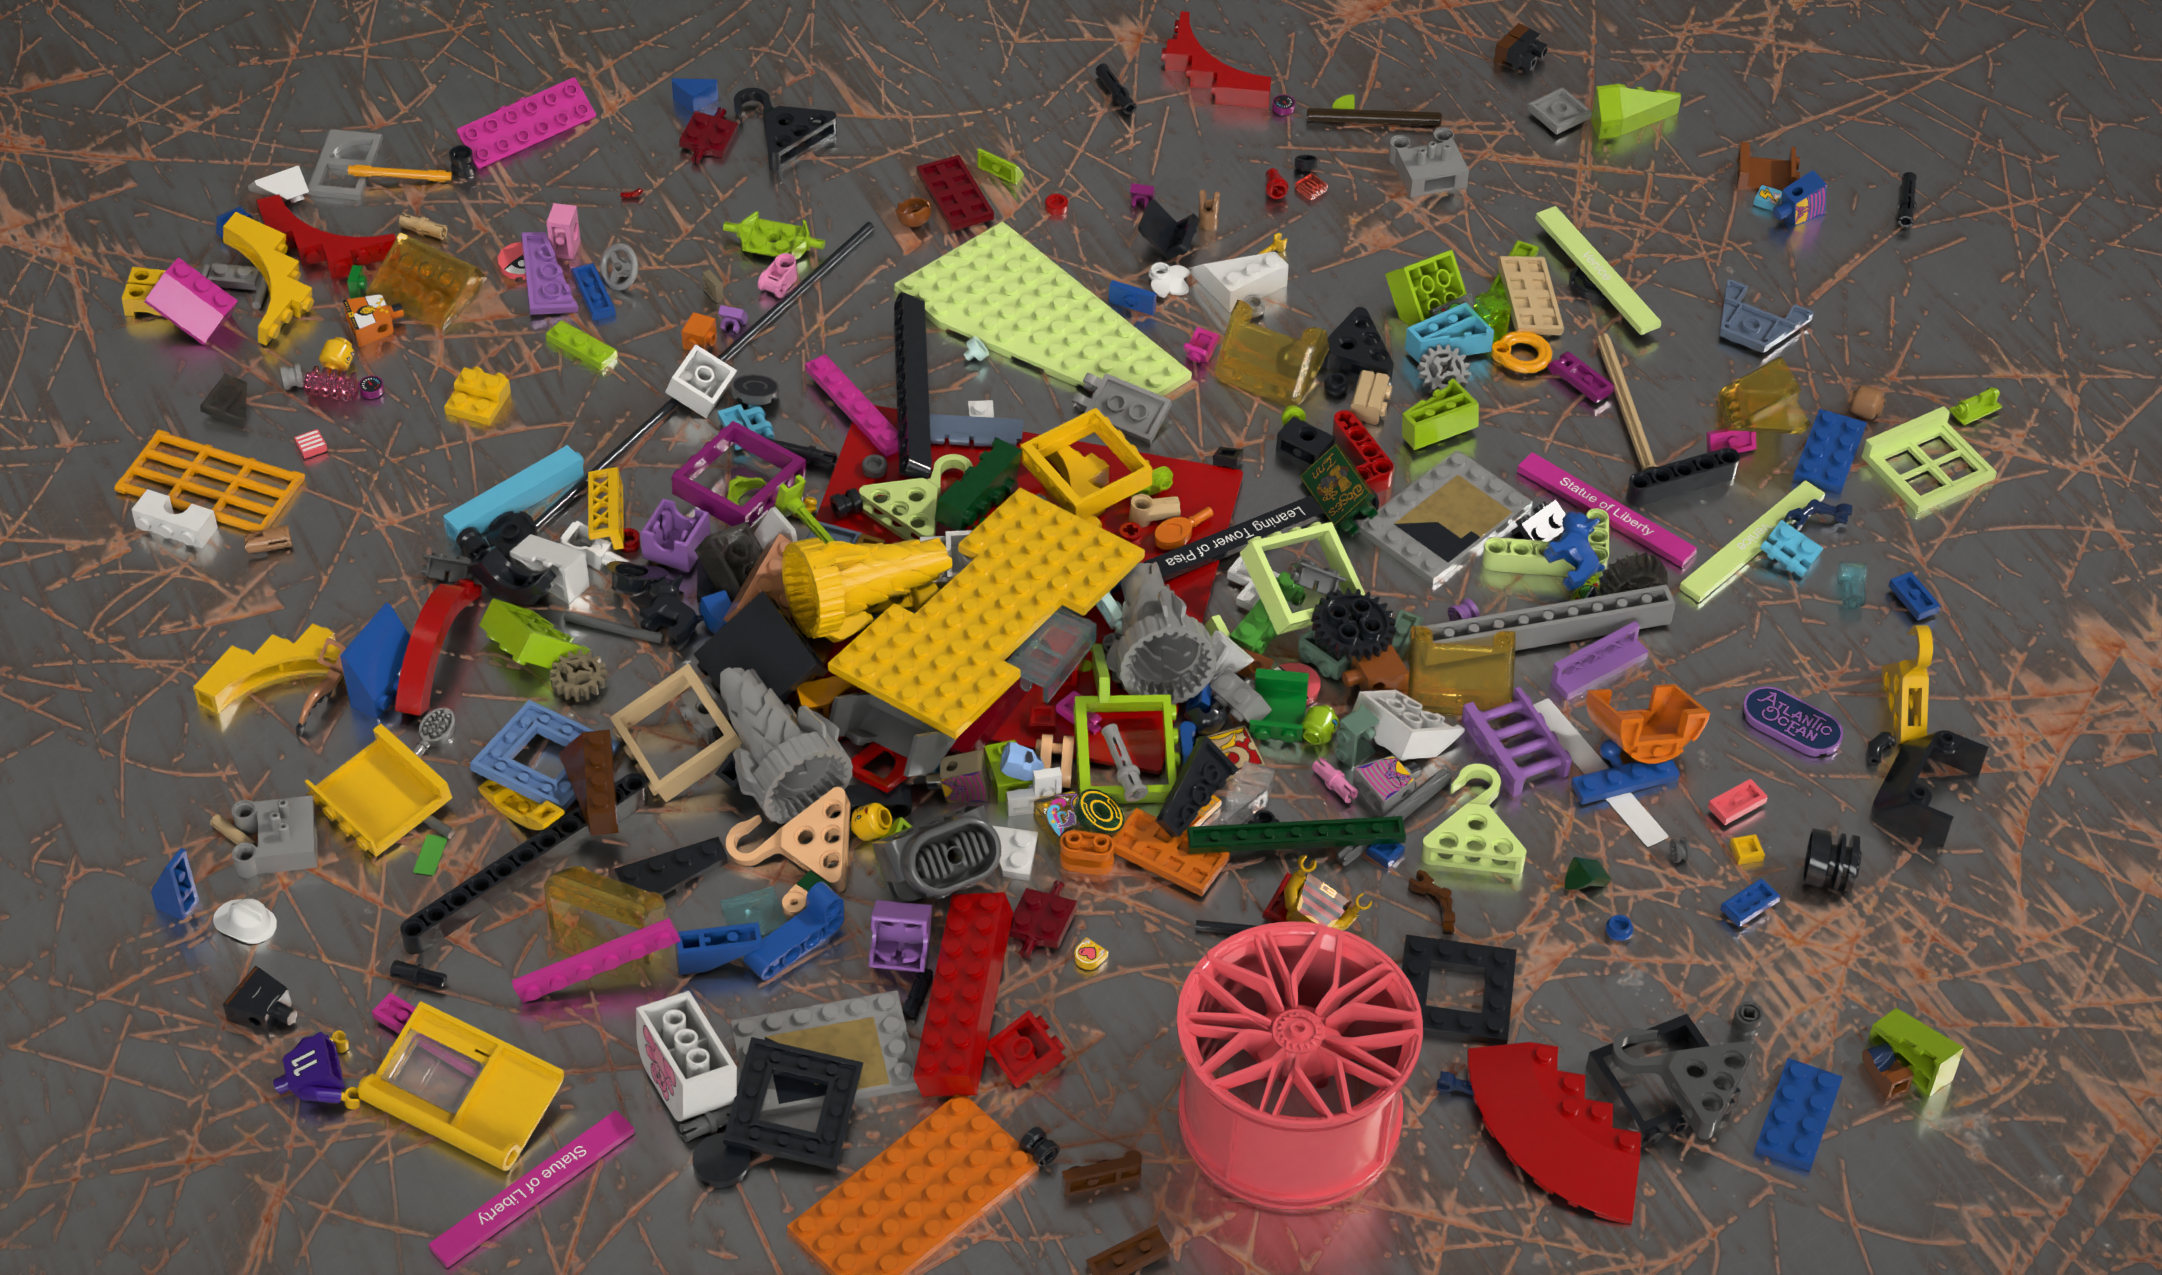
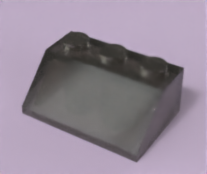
(729, 557)

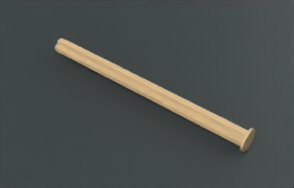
(1625, 402)

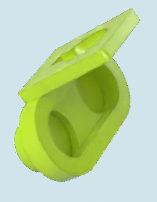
(1161, 481)

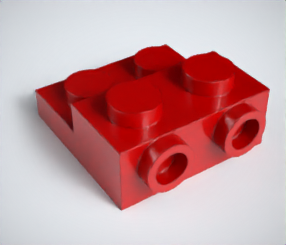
(1026, 1049)

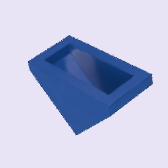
(695, 93)

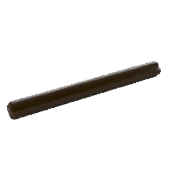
(1374, 116)

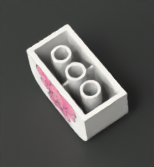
(684, 1057)

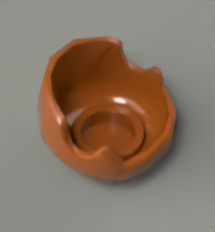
(914, 212)

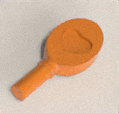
(1178, 530)

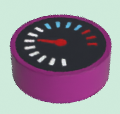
(1283, 105)
(371, 387)

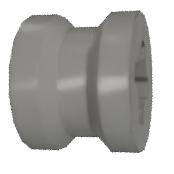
(291, 376)

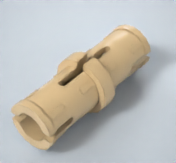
(423, 226)

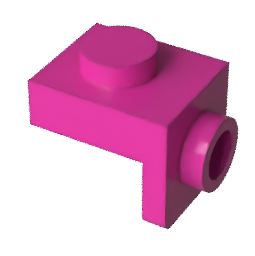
(1201, 345)

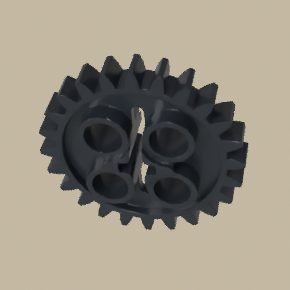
(1353, 624)

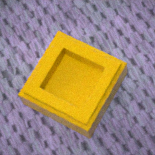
(1747, 849)

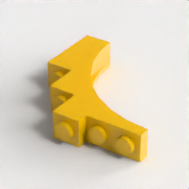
(267, 251)
(1082, 474)
(277, 658)

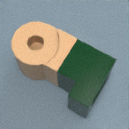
(795, 899)

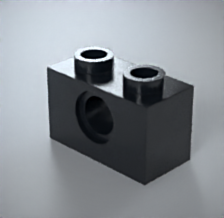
(1303, 441)

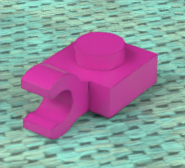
(1065, 709)

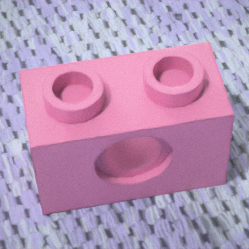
(564, 230)

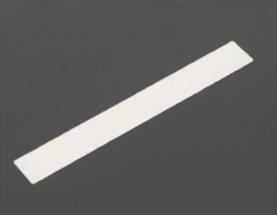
(1588, 762)

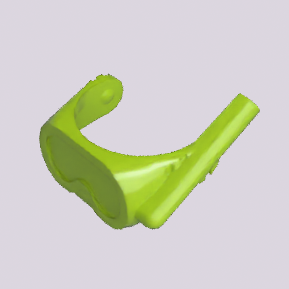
(741, 485)

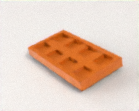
(1154, 849)

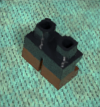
(1520, 47)

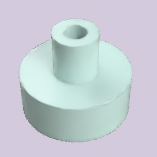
(976, 349)

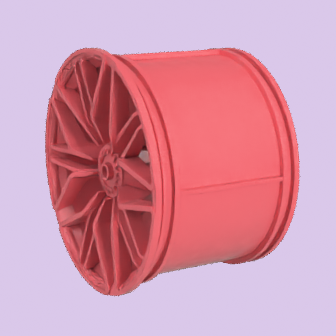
(1302, 1008)

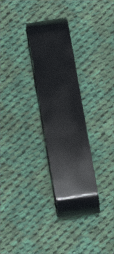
(1682, 476)

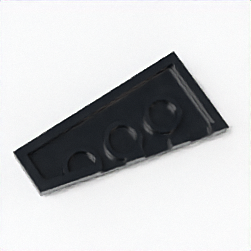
(1197, 782)
(674, 868)

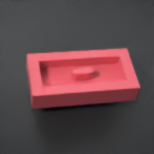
(1737, 801)

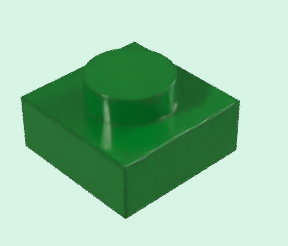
(356, 281)

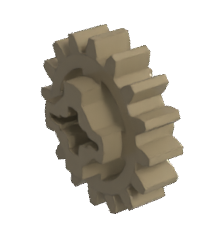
(578, 675)

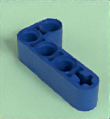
(800, 934)

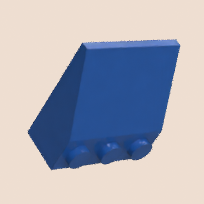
(375, 662)

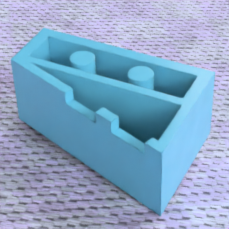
(1455, 327)

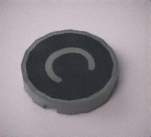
(754, 389)

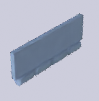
(980, 429)

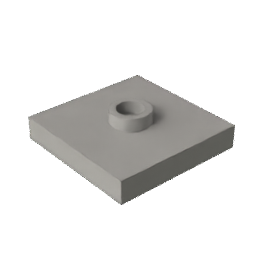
(1559, 110)

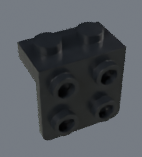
(1165, 233)

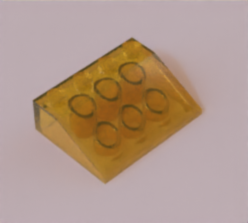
(426, 282)

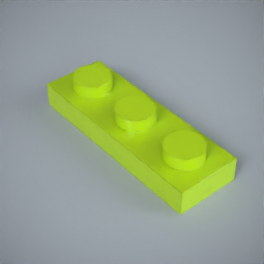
(581, 345)

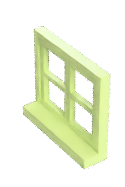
(1908, 437)

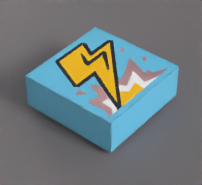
(1768, 197)

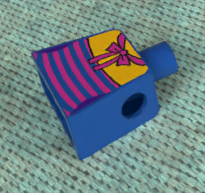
(1803, 199)

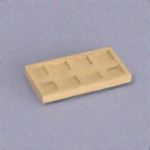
(1530, 295)

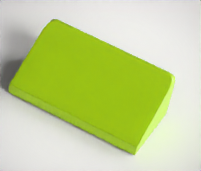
(998, 167)

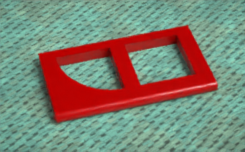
(868, 754)

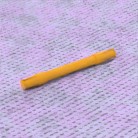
(369, 171)

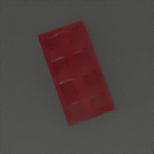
(955, 193)

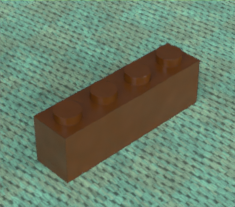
(592, 775)

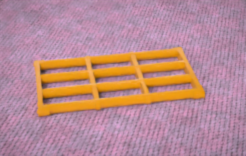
(222, 498)

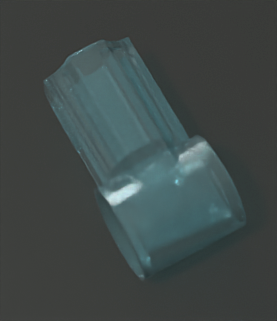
(1852, 579)

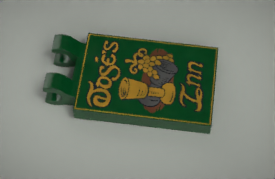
(1339, 489)

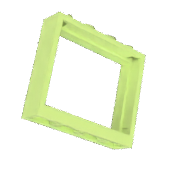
(1267, 585)

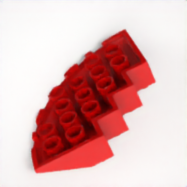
(1554, 1130)

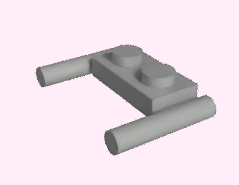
(238, 278)

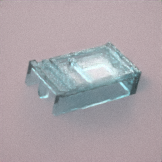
(1053, 651)

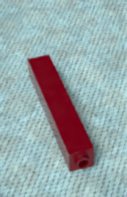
(987, 724)

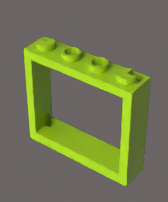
(1126, 703)

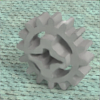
(1436, 361)

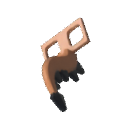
(323, 688)

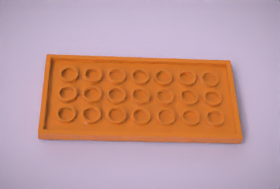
(914, 1194)

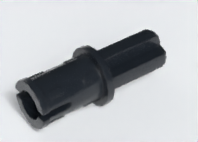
(417, 974)

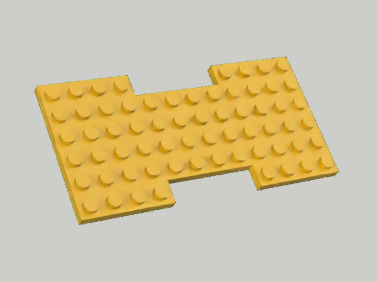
(952, 652)

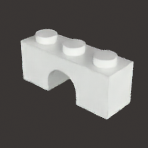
(155, 514)

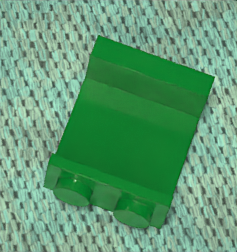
(1287, 698)

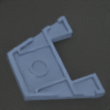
(1754, 326)

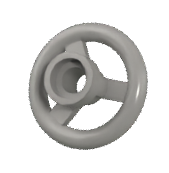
(621, 266)

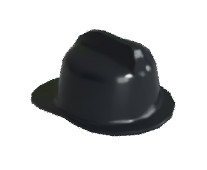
(633, 578)

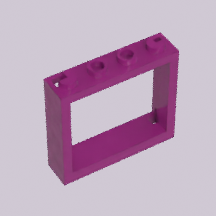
(720, 507)

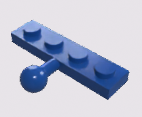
(1621, 778)

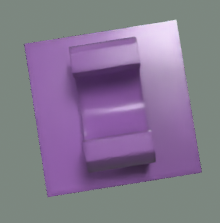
(734, 316)

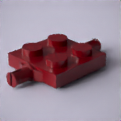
(708, 135)
(1042, 918)

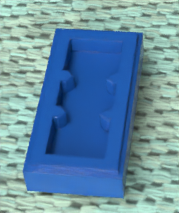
(1132, 297)
(1750, 902)

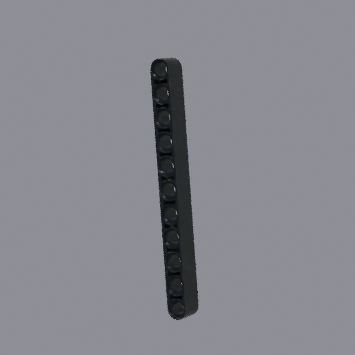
(912, 387)
(512, 871)

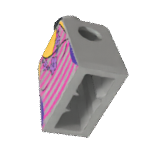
(1385, 782)

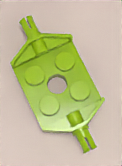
(757, 233)

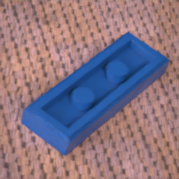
(593, 291)

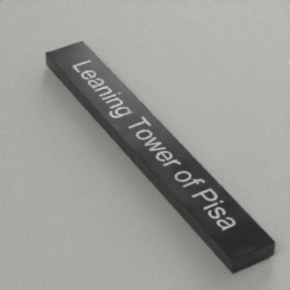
(1236, 537)

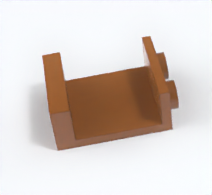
(1757, 171)

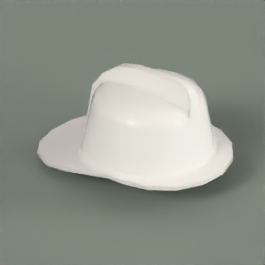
(245, 921)

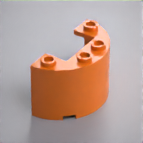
(1654, 732)

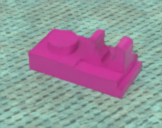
(1724, 438)

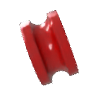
(1131, 527)
(631, 546)

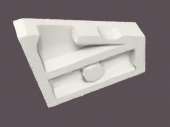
(1228, 655)
(1017, 852)

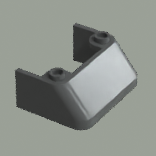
(870, 719)

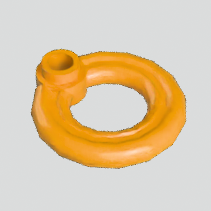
(1502, 352)

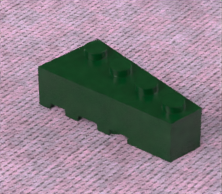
(980, 487)

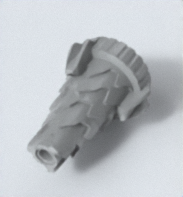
(1160, 644)
(782, 756)

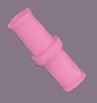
(1335, 780)

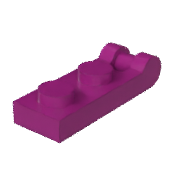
(1581, 376)

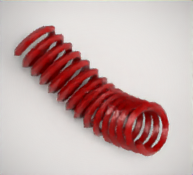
(637, 192)

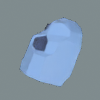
(1019, 762)

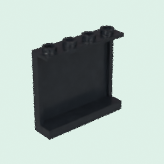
(761, 640)

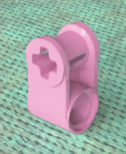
(779, 275)

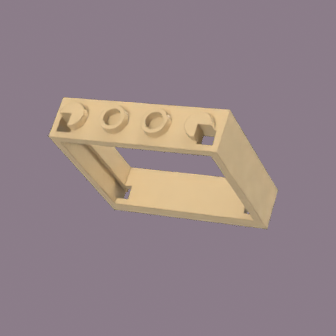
(698, 765)

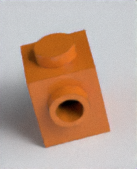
(699, 331)

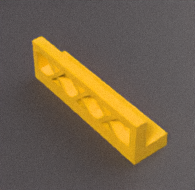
(612, 502)

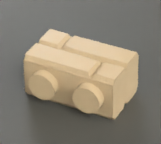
(1370, 397)

